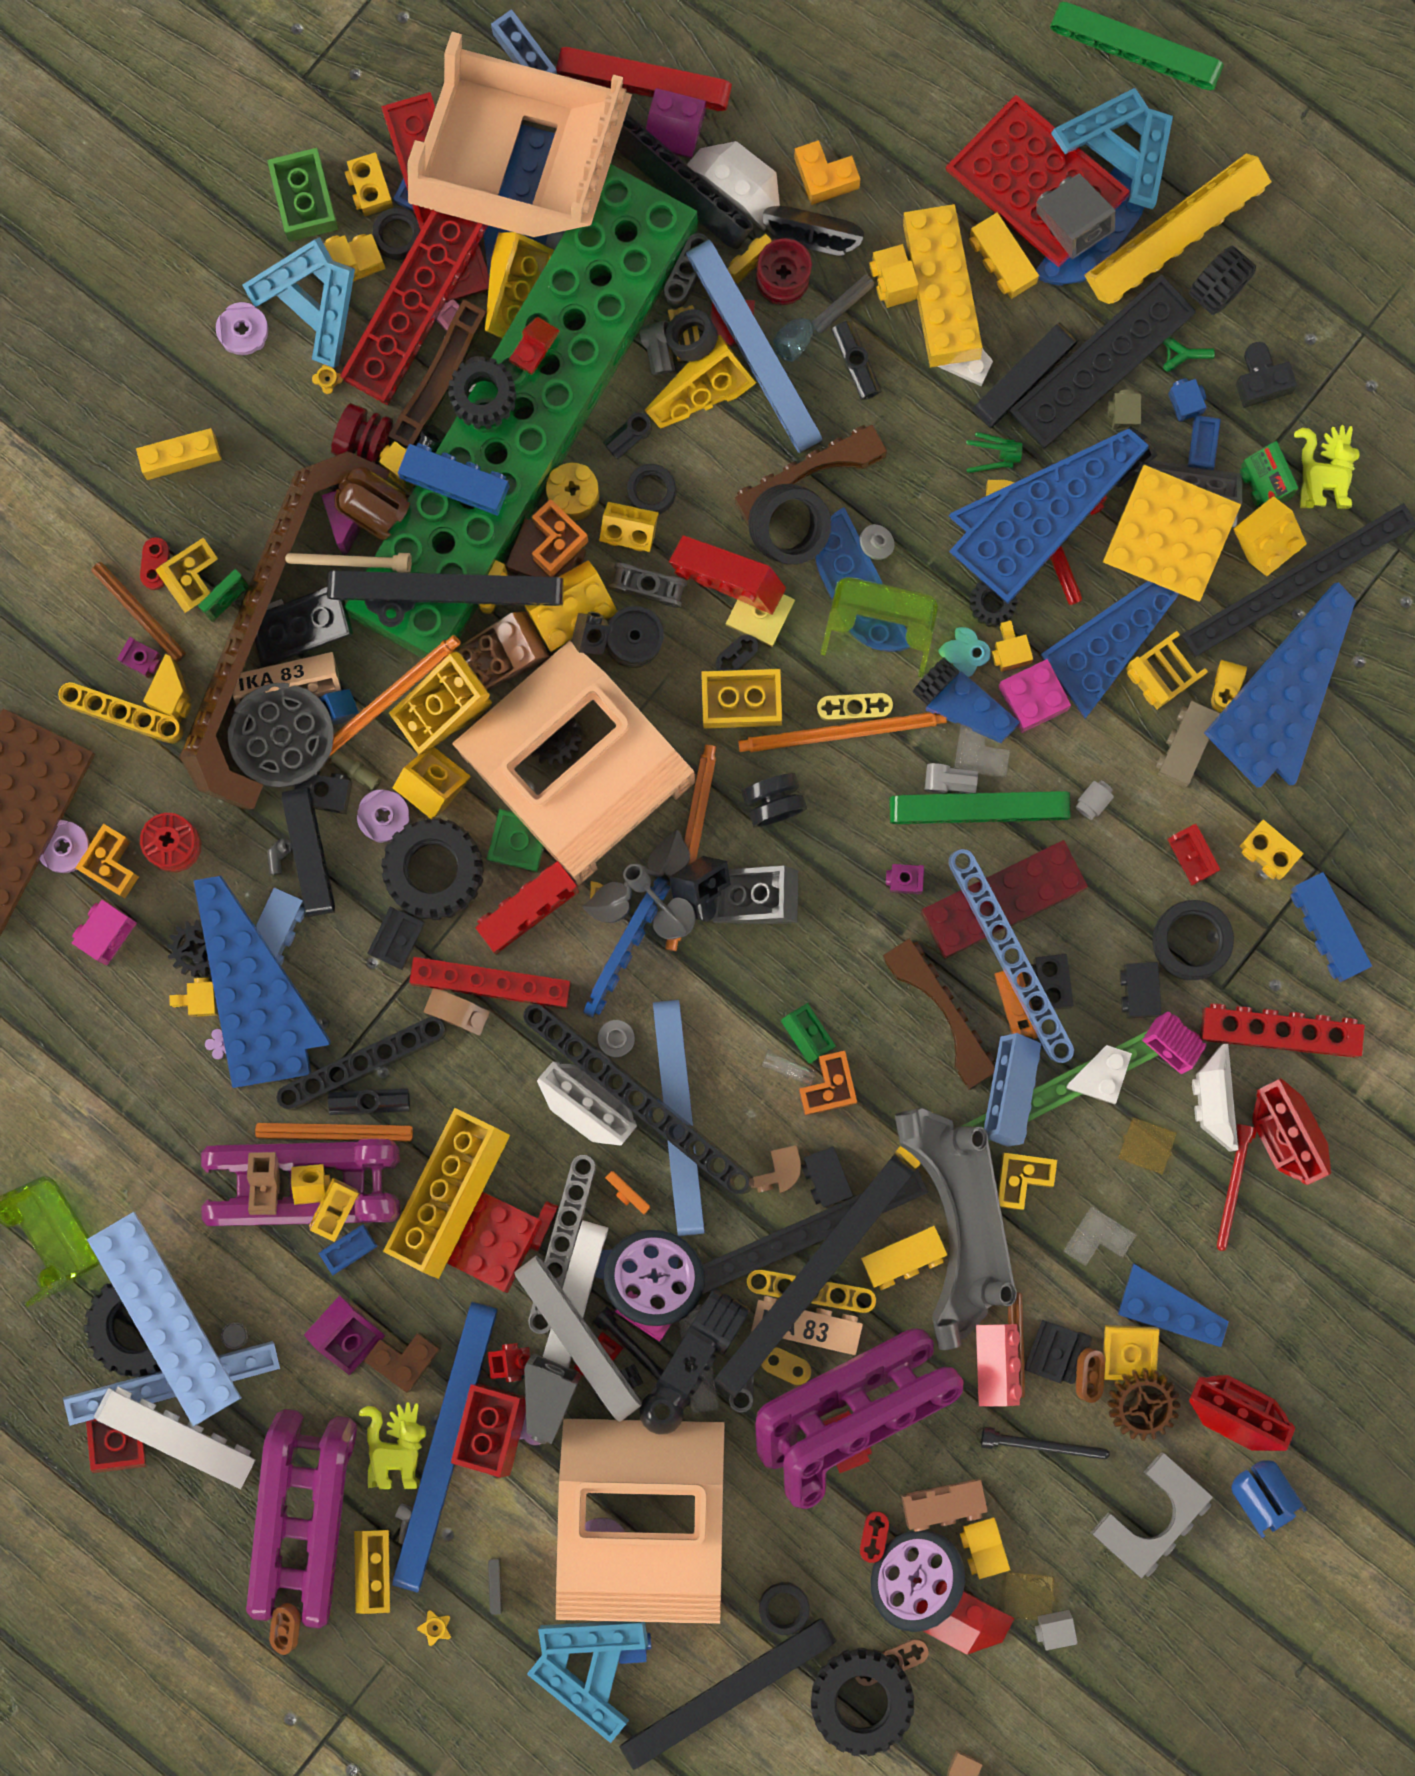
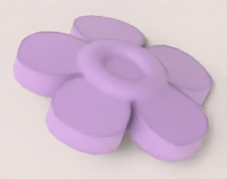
(217, 1044)

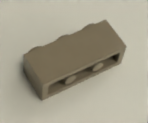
(1186, 744)

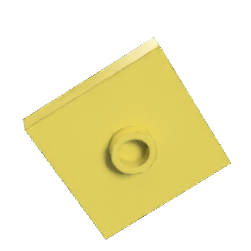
(759, 623)

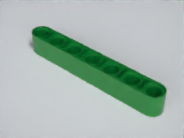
(1136, 46)
(980, 807)

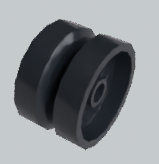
(647, 629)
(774, 800)

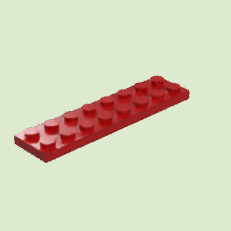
(408, 122)

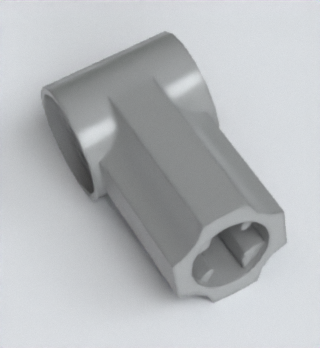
(942, 778)

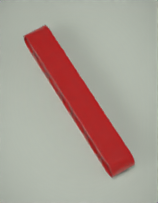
(642, 77)

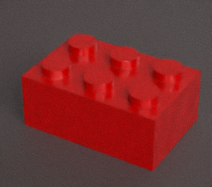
(490, 1430)

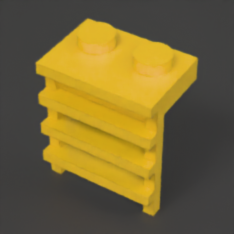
(1150, 682)

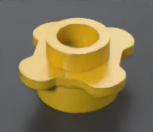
(327, 386)

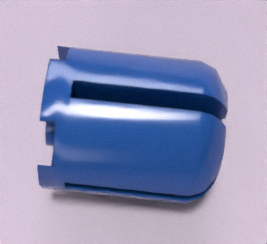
(1256, 1504)

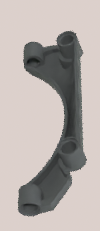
(978, 1251)

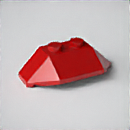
(1291, 1133)
(1241, 1413)
(971, 1625)

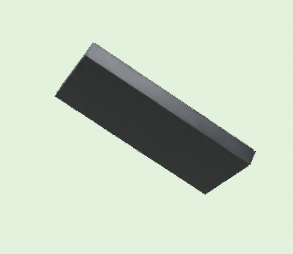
(301, 627)

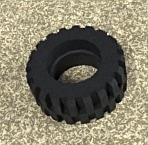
(407, 843)
(104, 1341)
(868, 1739)

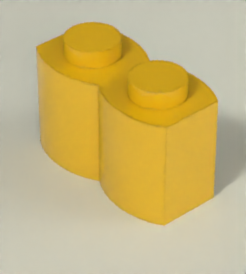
(985, 1548)

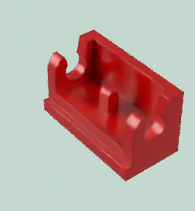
(1193, 854)

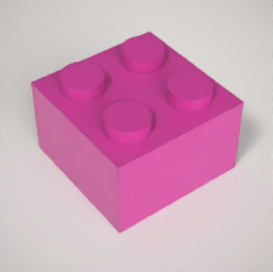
(1034, 695)
(103, 932)

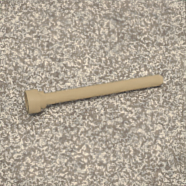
(400, 563)

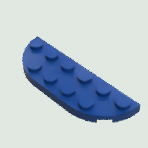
(1074, 269)
(845, 558)
(621, 955)

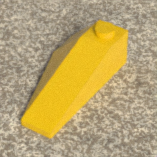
(513, 272)
(701, 385)

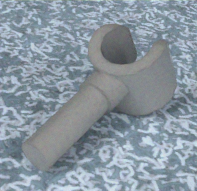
(404, 1513)

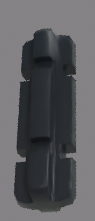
(1083, 1341)

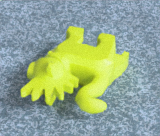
(1331, 476)
(394, 1456)

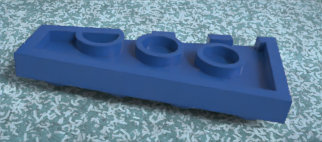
(1164, 1307)

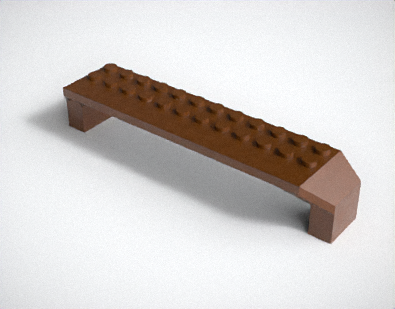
(201, 750)

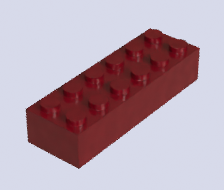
(1020, 891)

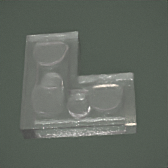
(974, 756)
(1097, 1230)

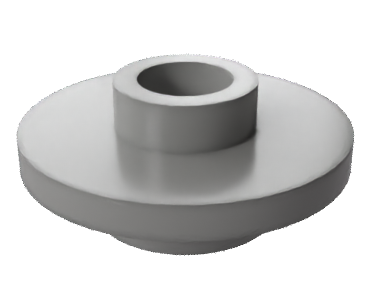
(876, 542)
(616, 1038)

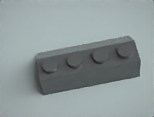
(1216, 481)

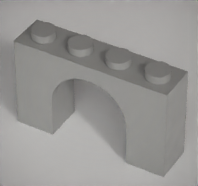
(1187, 1502)

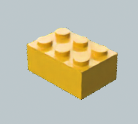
(582, 594)
(741, 698)

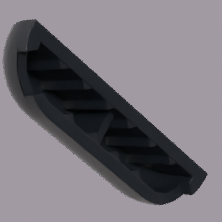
(813, 229)

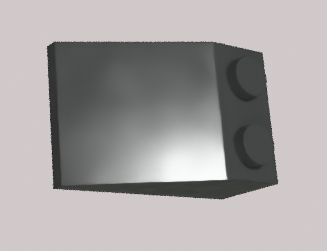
(759, 896)

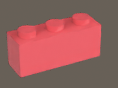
(998, 1365)

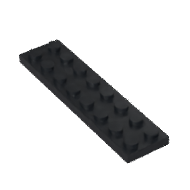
(1102, 362)

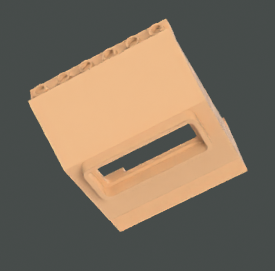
(476, 129)
(600, 793)
(640, 1572)

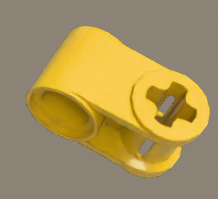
(1227, 682)

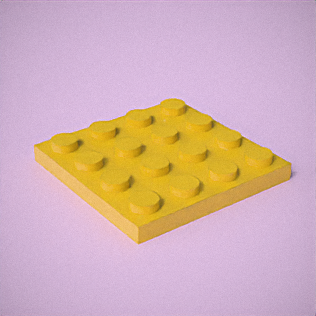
(1171, 533)

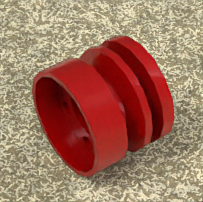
(174, 856)

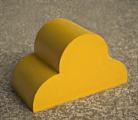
(441, 704)

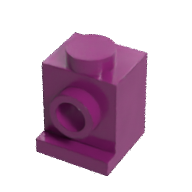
(131, 650)
(913, 886)

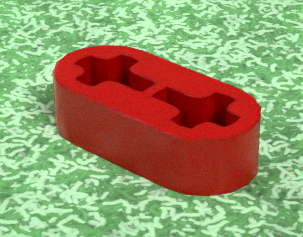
(547, 1215)
(880, 1538)

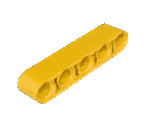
(112, 704)
(824, 1295)

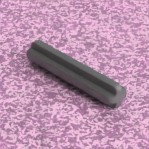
(843, 303)

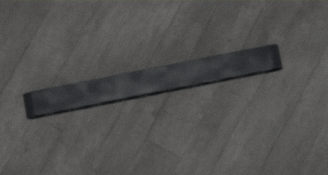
(650, 1101)
(814, 1275)

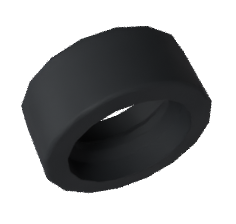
(386, 217)
(699, 348)
(657, 470)
(789, 1628)

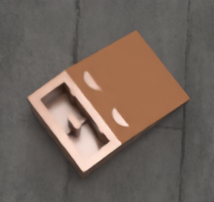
(504, 650)

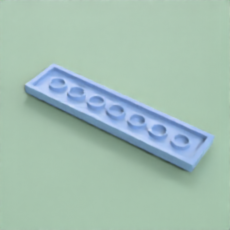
(164, 1318)

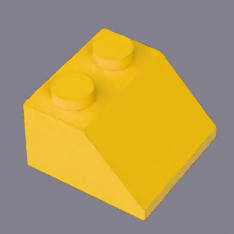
(168, 691)
(431, 782)

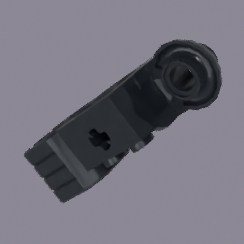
(710, 1332)

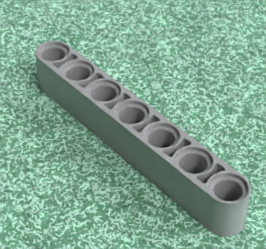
(562, 1230)
(578, 1338)

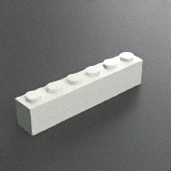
(174, 1437)

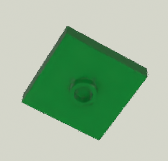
(223, 595)
(514, 843)

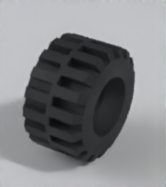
(1222, 280)
(476, 372)

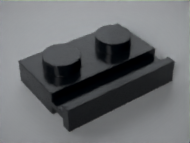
(396, 938)
(1051, 1351)

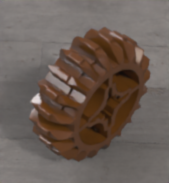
(1133, 1406)

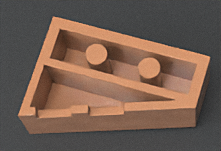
(944, 1504)

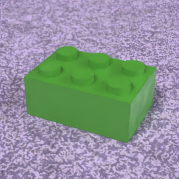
(302, 194)

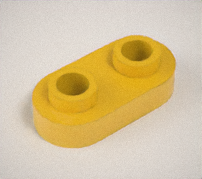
(785, 1367)

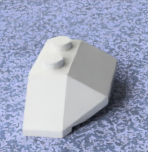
(738, 178)
(1215, 1099)
(586, 1104)

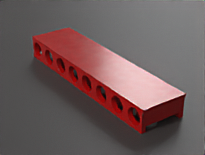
(412, 304)

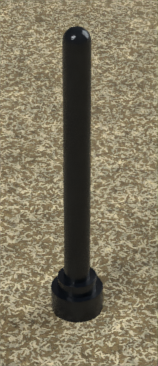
(607, 1321)
(992, 1438)

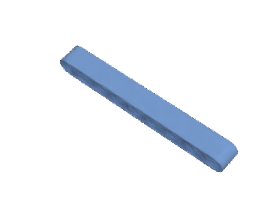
(754, 346)
(1022, 964)
(677, 1097)

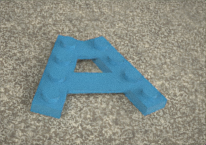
(1141, 165)
(326, 319)
(590, 1699)

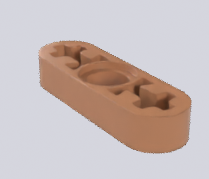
(894, 1651)

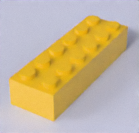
(943, 287)
(446, 1193)

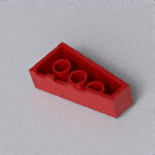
(728, 573)
(527, 908)

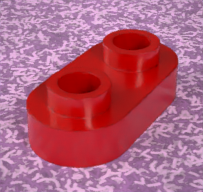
(151, 562)

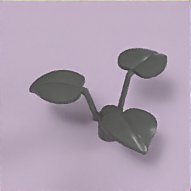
(676, 918)

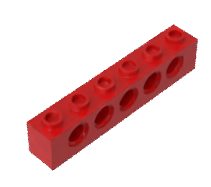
(490, 983)
(1349, 1046)

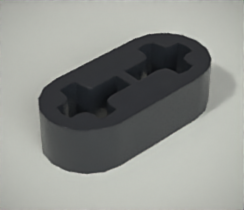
(733, 649)

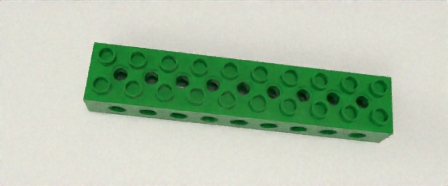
(558, 400)

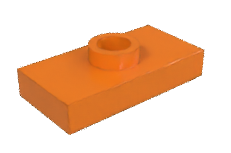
(627, 1194)

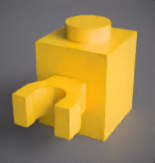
(1013, 651)
(199, 998)

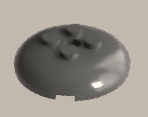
(262, 717)

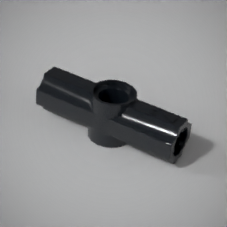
(850, 346)
(386, 1101)

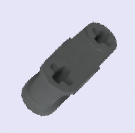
(663, 585)

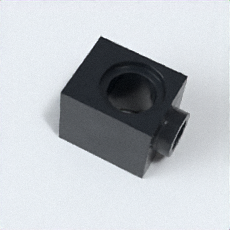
(594, 642)

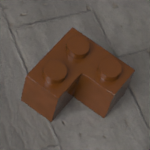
(406, 1367)

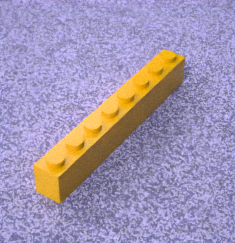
(1178, 228)

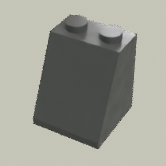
(1076, 214)
(548, 1396)

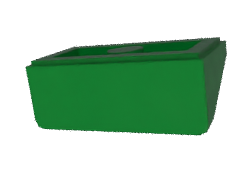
(808, 1033)

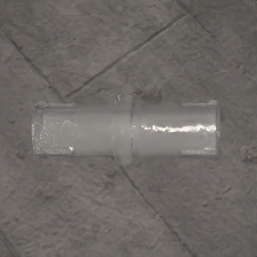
(789, 1068)

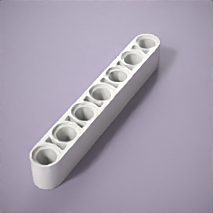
(579, 1281)

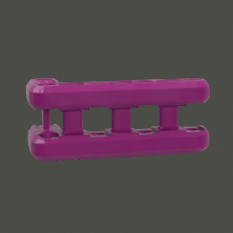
(348, 1157)
(870, 1423)
(320, 1531)

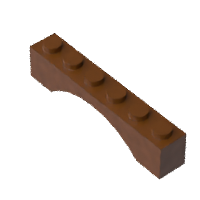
(429, 395)
(856, 451)
(909, 967)

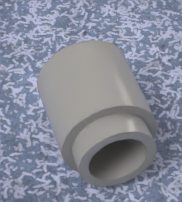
(1094, 799)

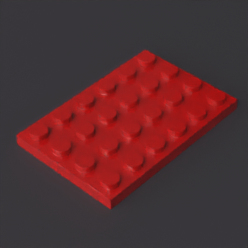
(1018, 162)

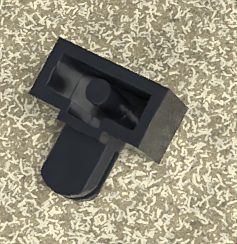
(1264, 379)
(701, 884)

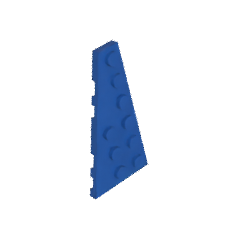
(1101, 648)

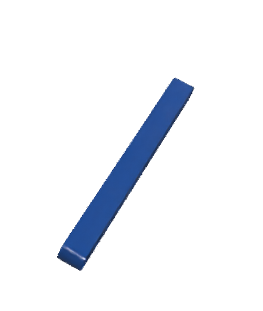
(438, 1466)

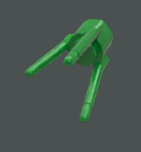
(1008, 450)

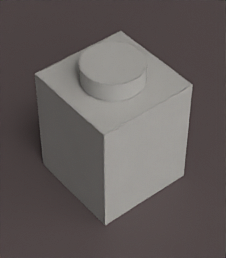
(1056, 1630)

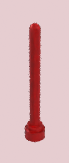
(1244, 1137)

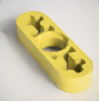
(875, 714)

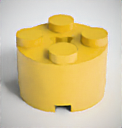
(578, 477)

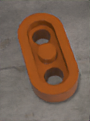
(1091, 1373)
(285, 1628)

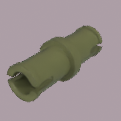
(355, 770)

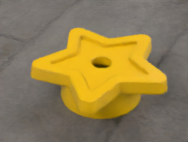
(440, 1622)

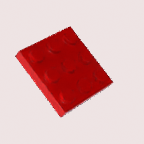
(494, 1242)

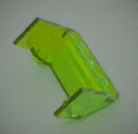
(884, 603)
(52, 1232)

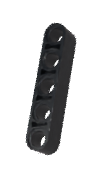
(1025, 375)
(308, 852)

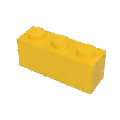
(1003, 256)
(178, 454)
(904, 1258)
(372, 1571)

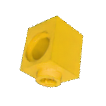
(309, 1183)

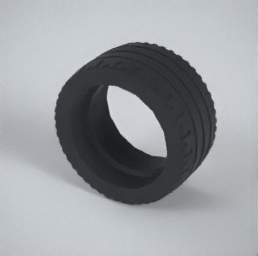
(818, 530)
(1219, 921)

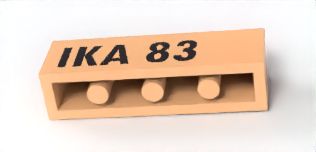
(315, 673)
(818, 1328)

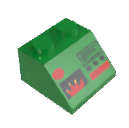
(1268, 475)

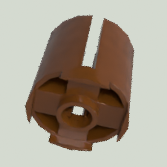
(370, 501)

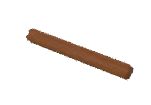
(138, 611)

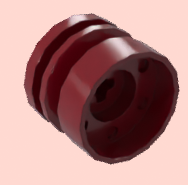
(786, 258)
(356, 434)

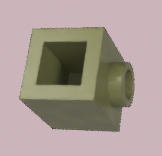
(1125, 410)

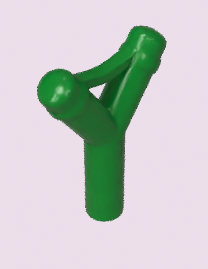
(1184, 354)

